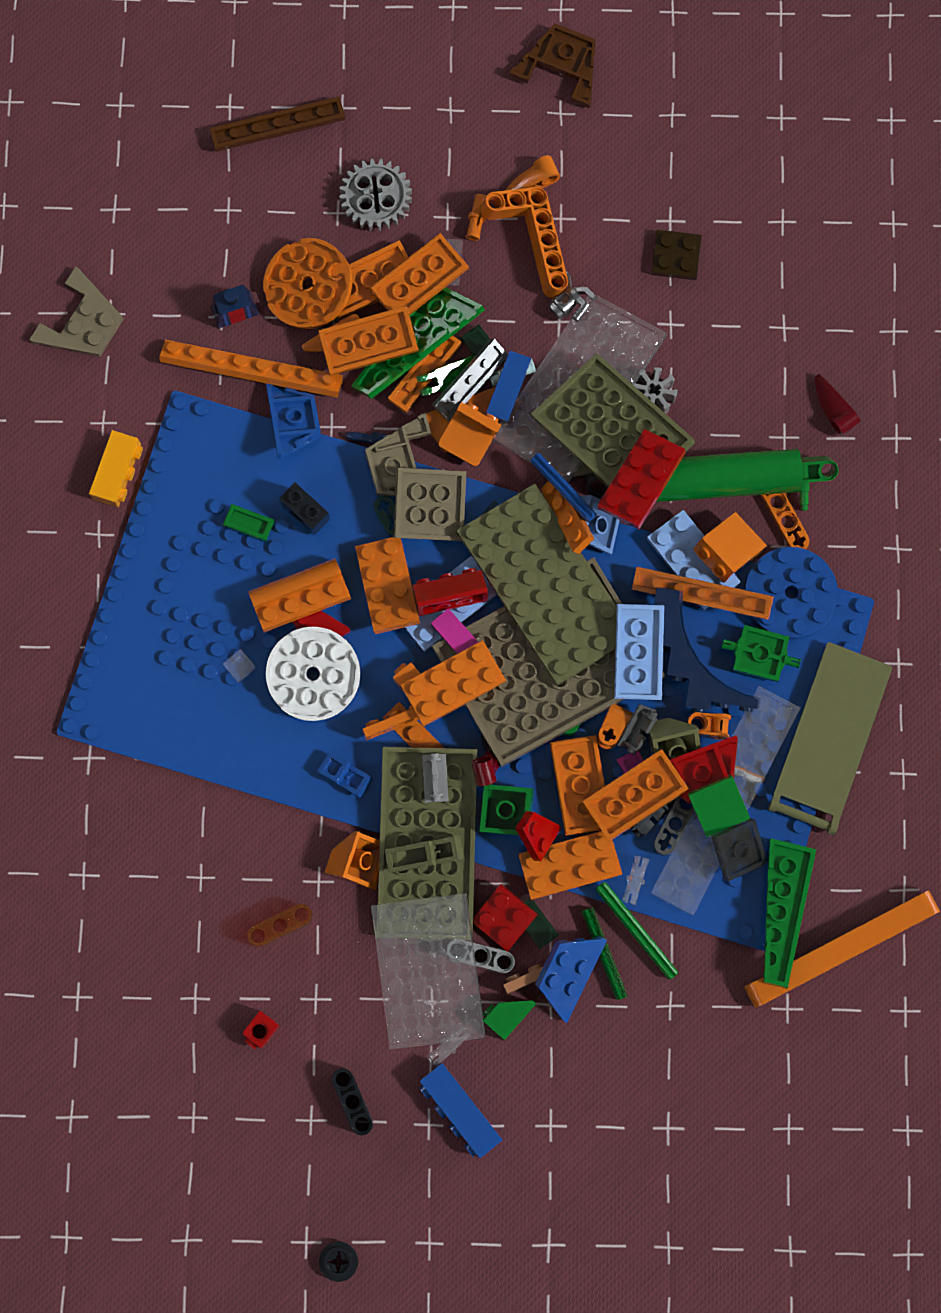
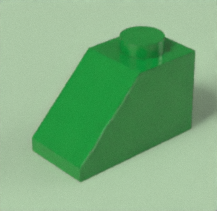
(506, 1016)

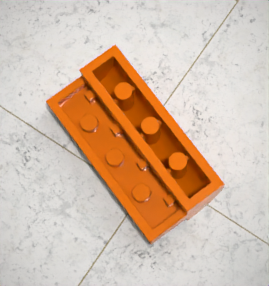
(299, 595)

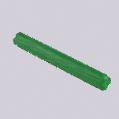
(636, 930)

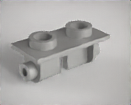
(435, 778)

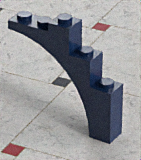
(684, 662)

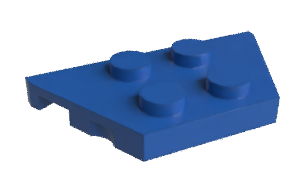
(292, 419)
(568, 972)

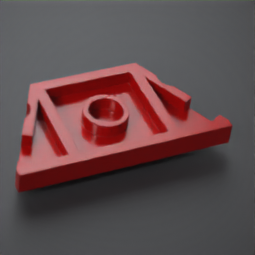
(706, 764)

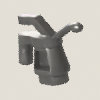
(565, 302)

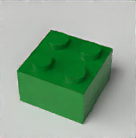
(504, 808)

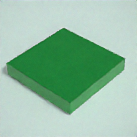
(719, 805)

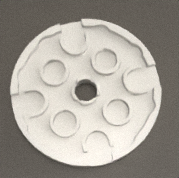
(288, 673)

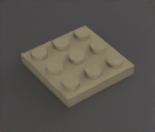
(429, 504)

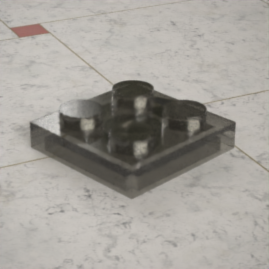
(739, 849)

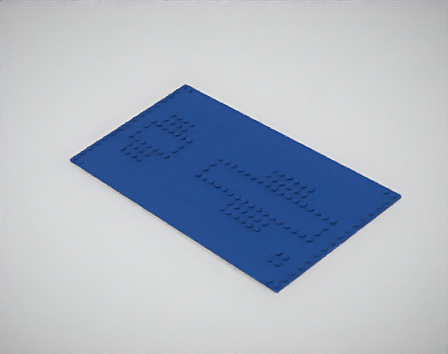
(183, 607)

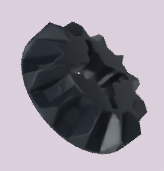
(329, 1269)

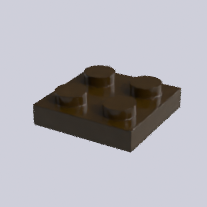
(676, 254)

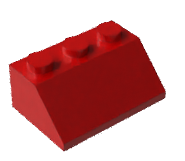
(450, 591)

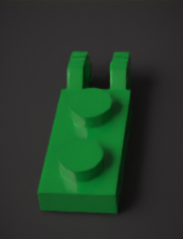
(443, 375)

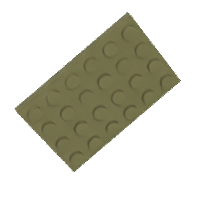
(602, 417)

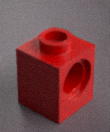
(270, 1025)

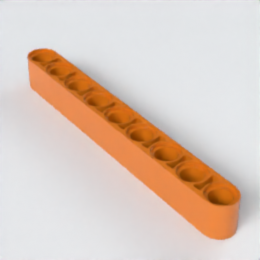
(847, 946)

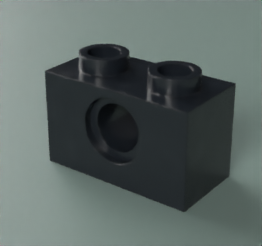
(304, 508)

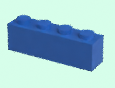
(460, 1110)

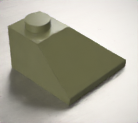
(673, 737)

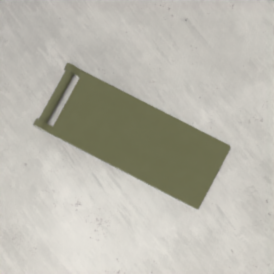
(831, 735)

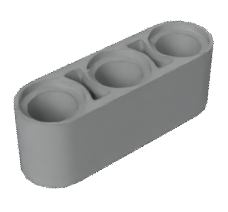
(493, 955)

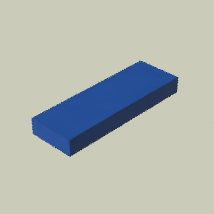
(508, 386)

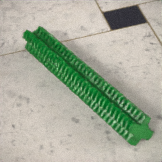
(604, 957)

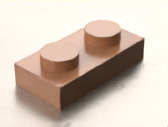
(516, 982)

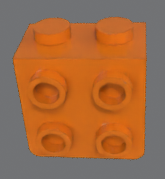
(469, 433)

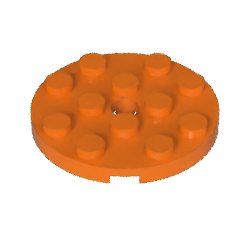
(285, 279)

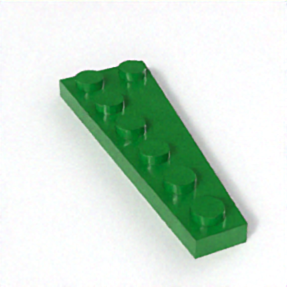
(786, 896)

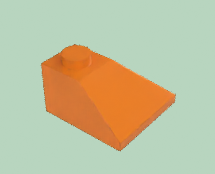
(356, 860)

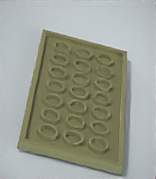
(543, 583)
(411, 821)

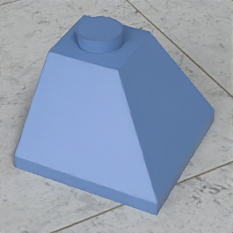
(602, 527)

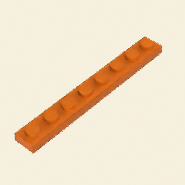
(251, 368)

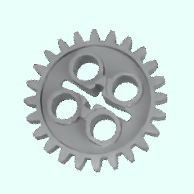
(396, 192)

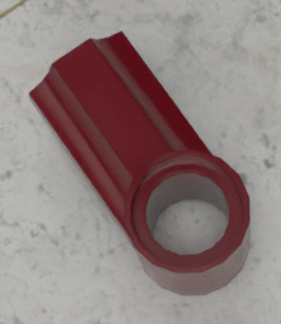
(485, 769)

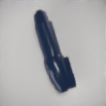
(366, 438)

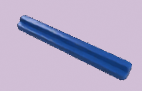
(563, 487)

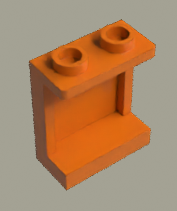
(729, 547)

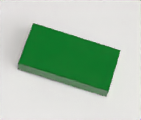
(248, 523)

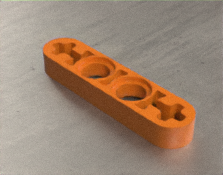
(786, 510)

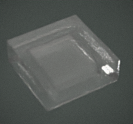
(239, 665)

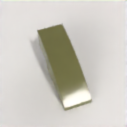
(424, 854)

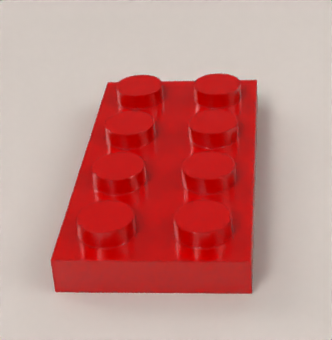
(641, 479)

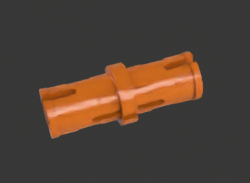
(475, 219)

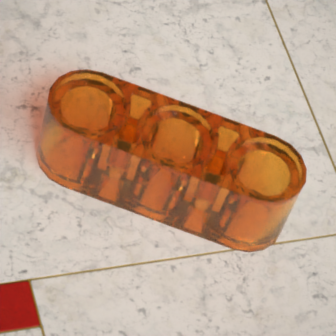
(268, 925)

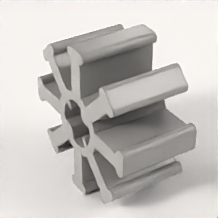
(663, 394)

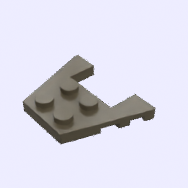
(89, 326)
(394, 453)

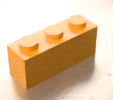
(116, 469)

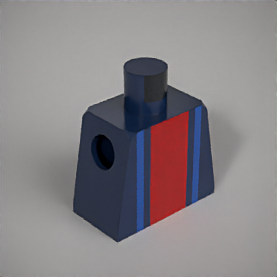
(233, 306)

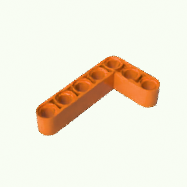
(537, 231)

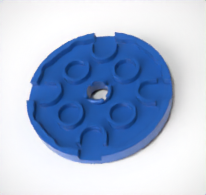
(814, 585)

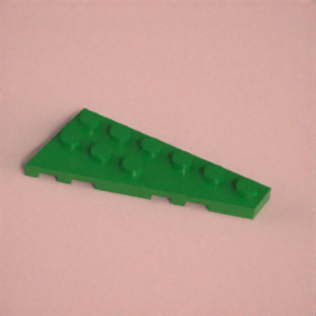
(432, 326)

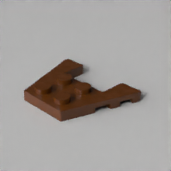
(564, 53)

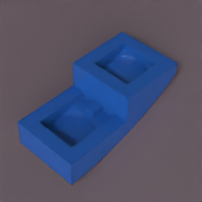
(344, 774)

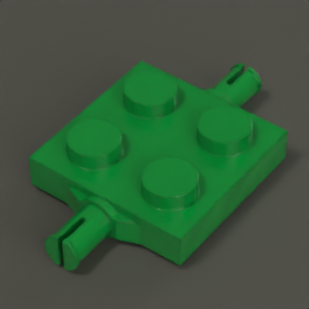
(760, 653)

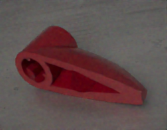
(835, 407)

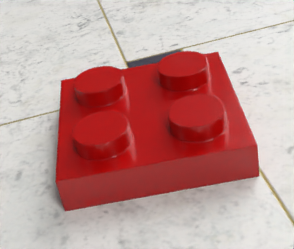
(504, 917)

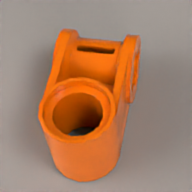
(615, 724)
(713, 725)

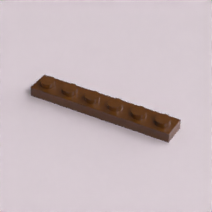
(277, 124)

